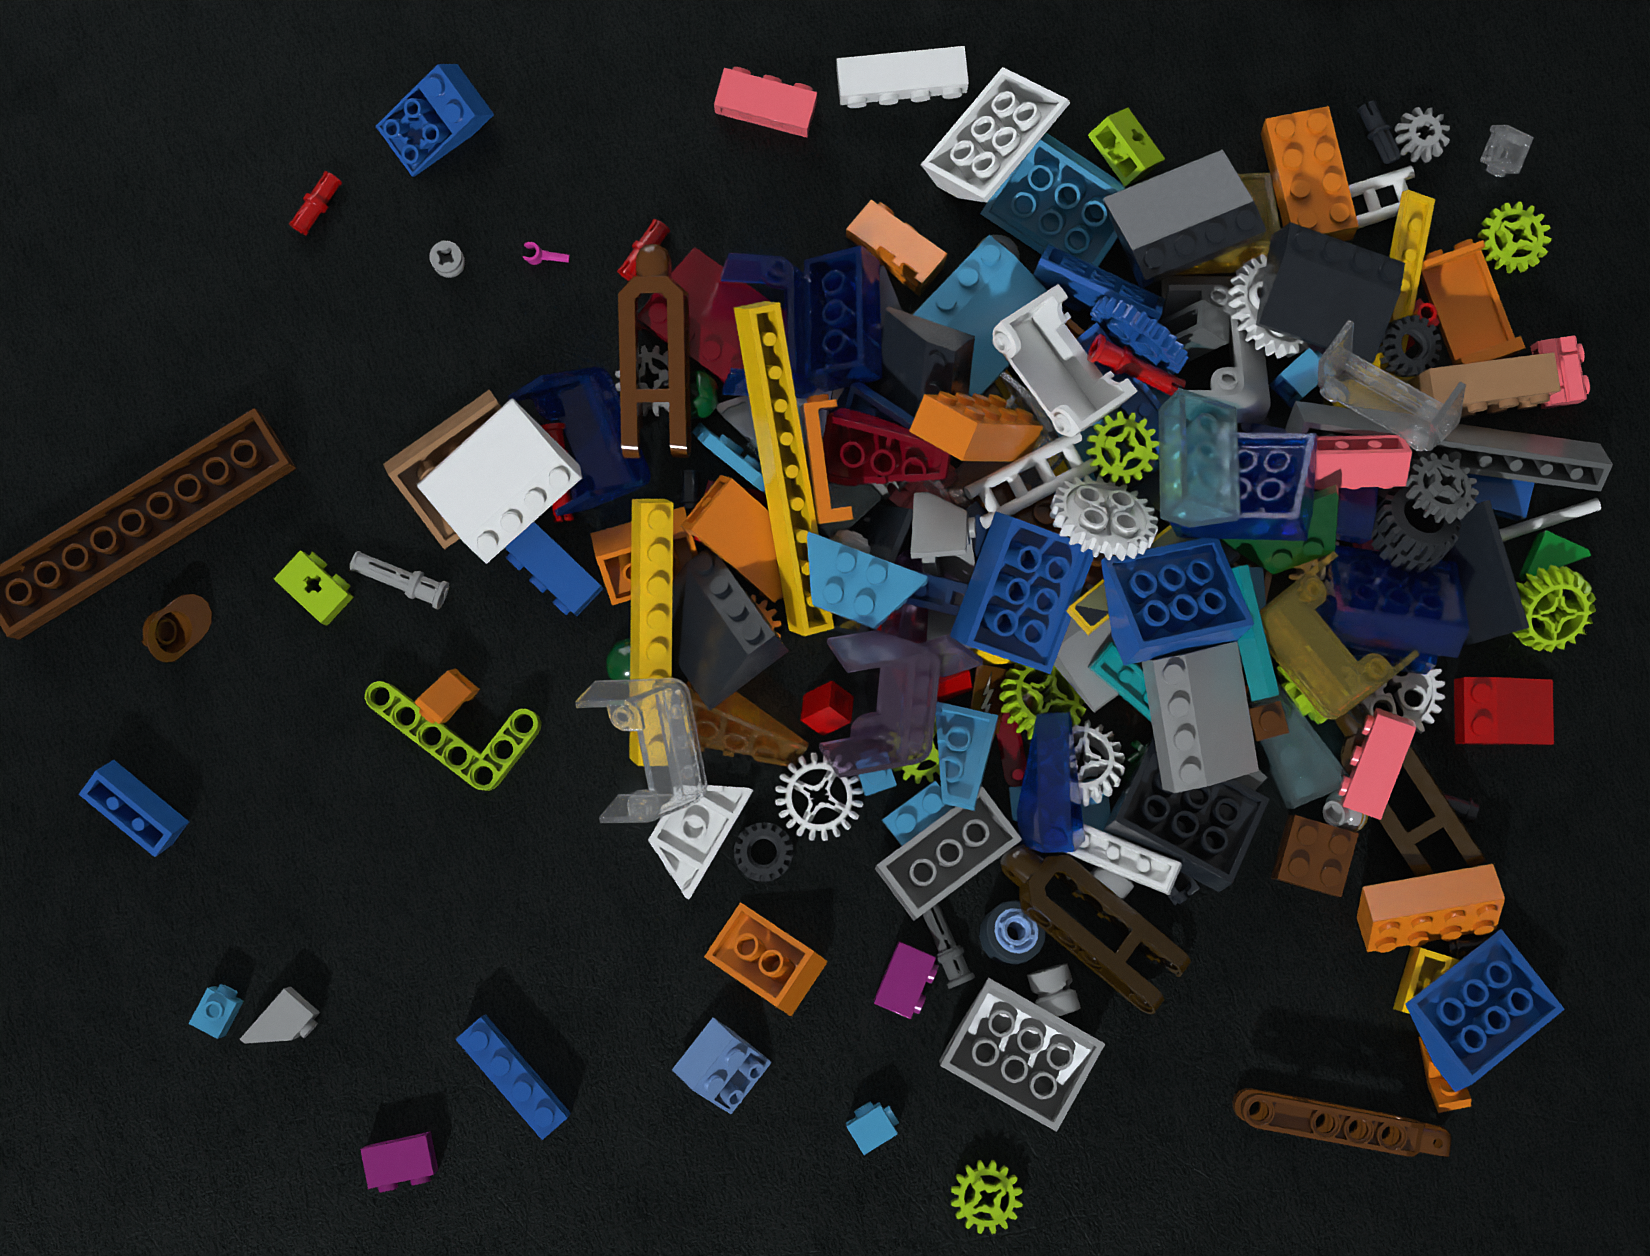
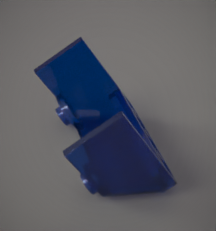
(777, 274)
(592, 418)

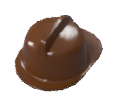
(176, 627)

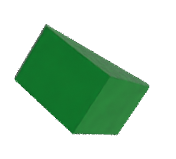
(1551, 550)

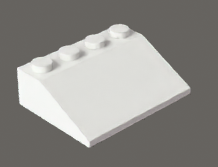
(993, 136)
(500, 480)

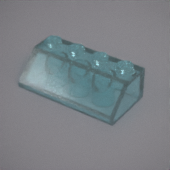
(1198, 460)

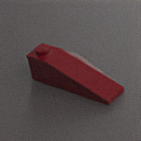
(876, 451)

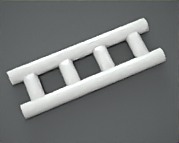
(1368, 187)
(1011, 473)

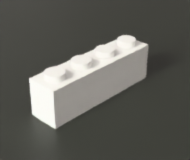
(902, 76)

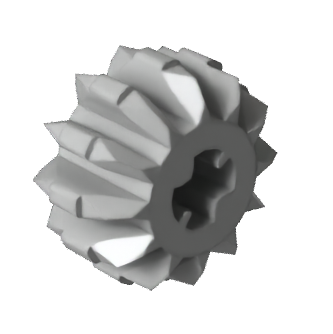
(1430, 126)

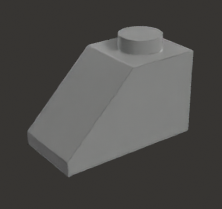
(283, 1019)

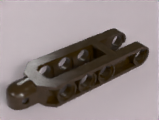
(1445, 816)
(1033, 874)

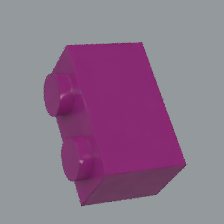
(905, 980)
(399, 1161)

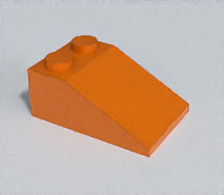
(765, 959)

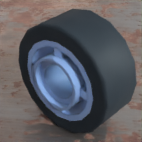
(997, 942)

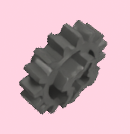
(1441, 488)

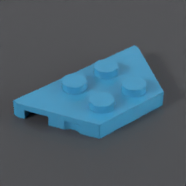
(730, 454)
(857, 582)

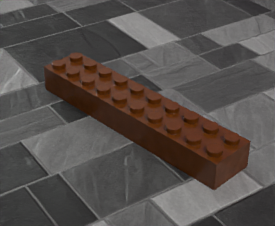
(139, 522)

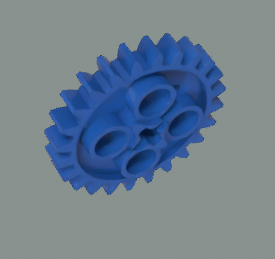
(1139, 333)

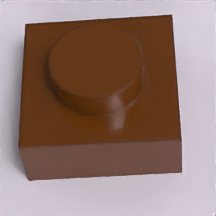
(1268, 721)

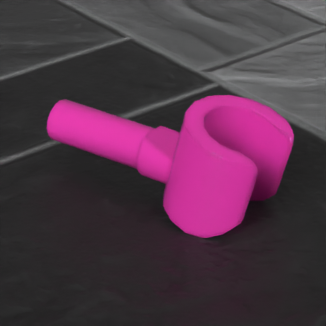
(543, 255)

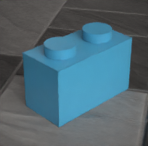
(1298, 378)
(917, 813)

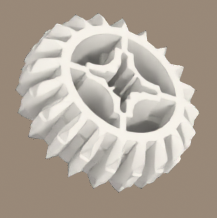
(1094, 765)
(805, 821)

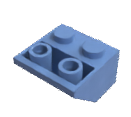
(721, 1066)

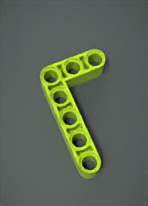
(450, 741)

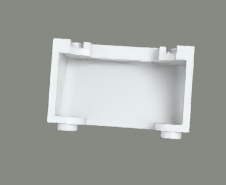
(1057, 365)

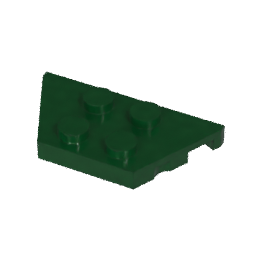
(1283, 555)

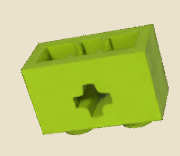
(1126, 147)
(296, 581)

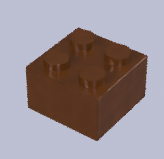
(1314, 855)

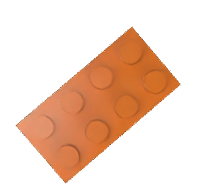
(1309, 173)
(976, 427)
(1430, 908)

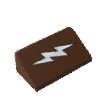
(987, 690)

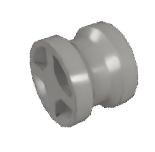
(452, 264)

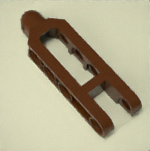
(654, 276)
(1298, 1117)

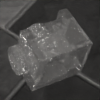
(1506, 150)

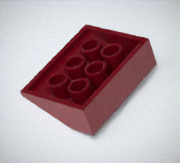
(711, 314)

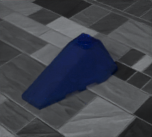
(1050, 794)

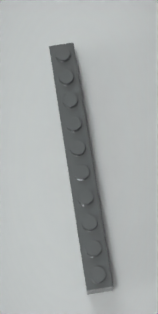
(1478, 448)

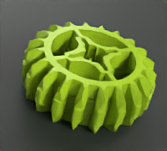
(1558, 617)
(1018, 693)

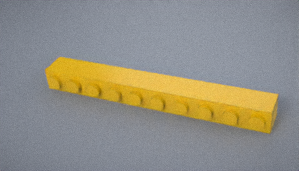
(781, 458)

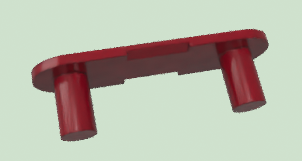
(1011, 752)

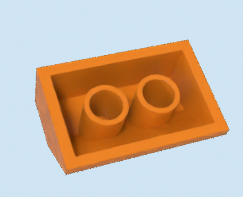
(613, 555)

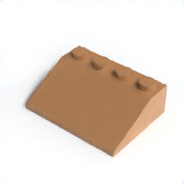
(428, 452)

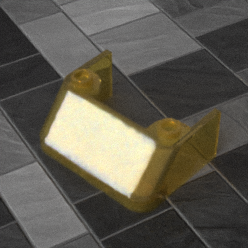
(1314, 653)

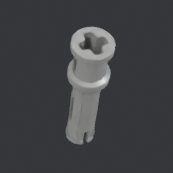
(413, 584)

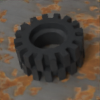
(1424, 341)
(743, 856)

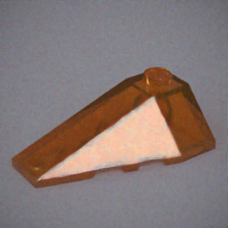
(745, 729)

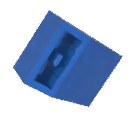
(434, 118)

